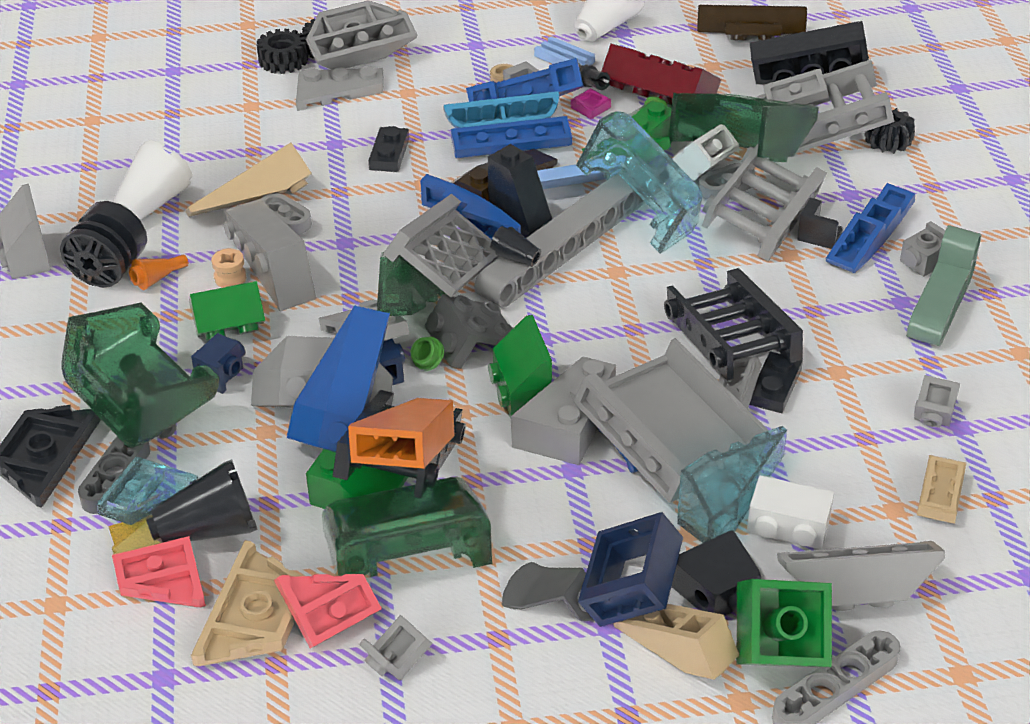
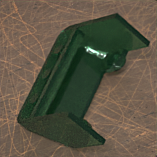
(772, 124)

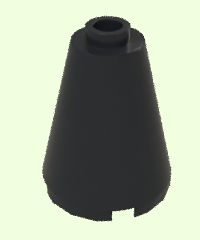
(204, 509)

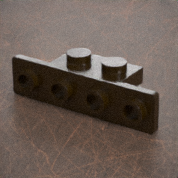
(751, 20)

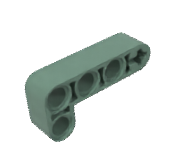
(945, 286)

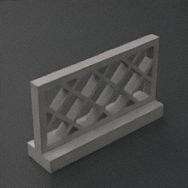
(429, 229)

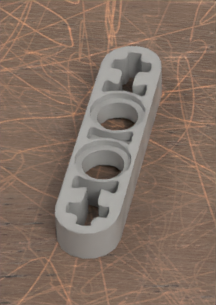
(832, 677)

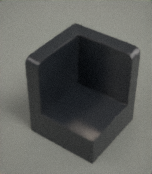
(817, 229)

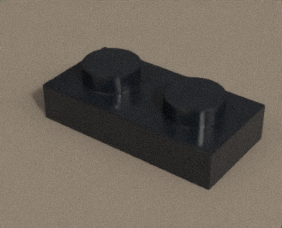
(389, 149)
(775, 382)

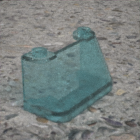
(628, 150)

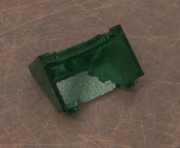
(127, 377)
(400, 525)

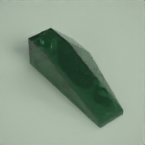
(403, 288)

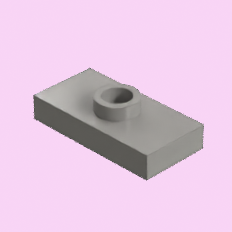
(745, 378)

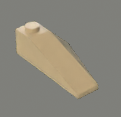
(274, 174)

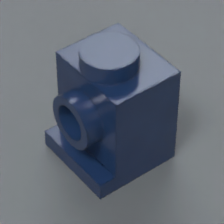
(222, 356)

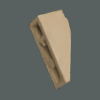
(686, 638)

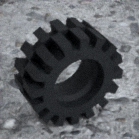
(282, 51)

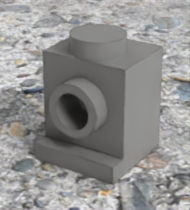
(922, 249)

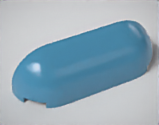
(502, 110)

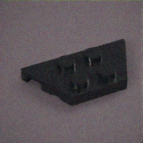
(43, 449)

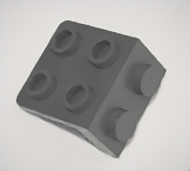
(463, 323)

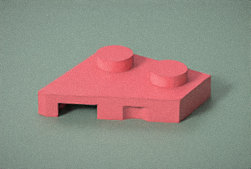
(160, 573)
(327, 603)

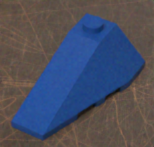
(341, 381)

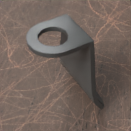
(540, 585)

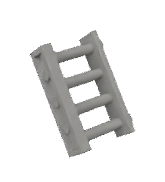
(853, 117)
(782, 220)

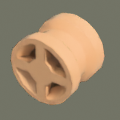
(228, 267)

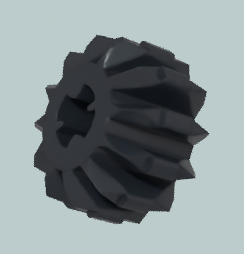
(893, 135)

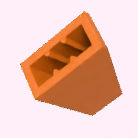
(403, 434)

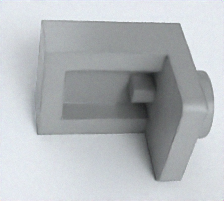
(936, 401)
(396, 649)

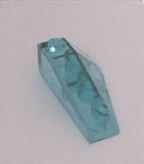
(720, 485)

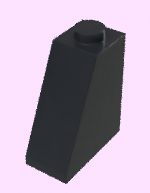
(517, 188)

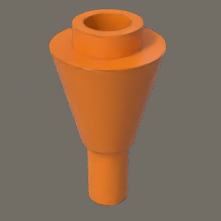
(149, 271)

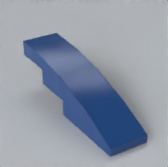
(473, 207)
(871, 228)

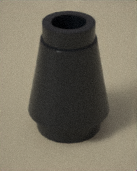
(513, 246)

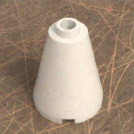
(604, 15)
(152, 179)

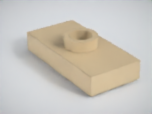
(941, 489)

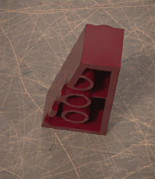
(655, 74)

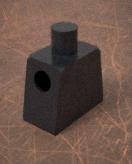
(710, 573)

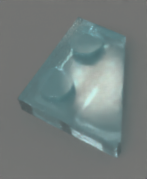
(141, 489)

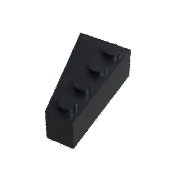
(807, 51)

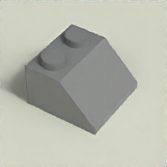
(21, 236)

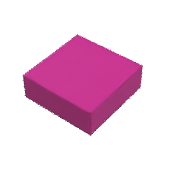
(590, 103)

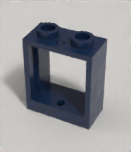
(615, 598)

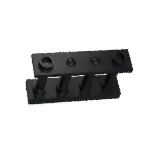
(748, 302)
(424, 477)

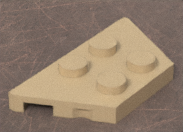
(248, 613)

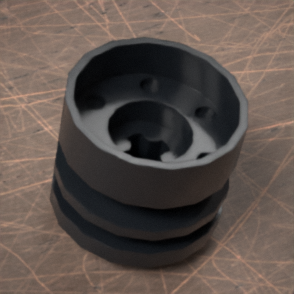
(103, 244)

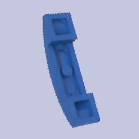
(558, 77)

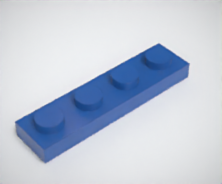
(522, 134)

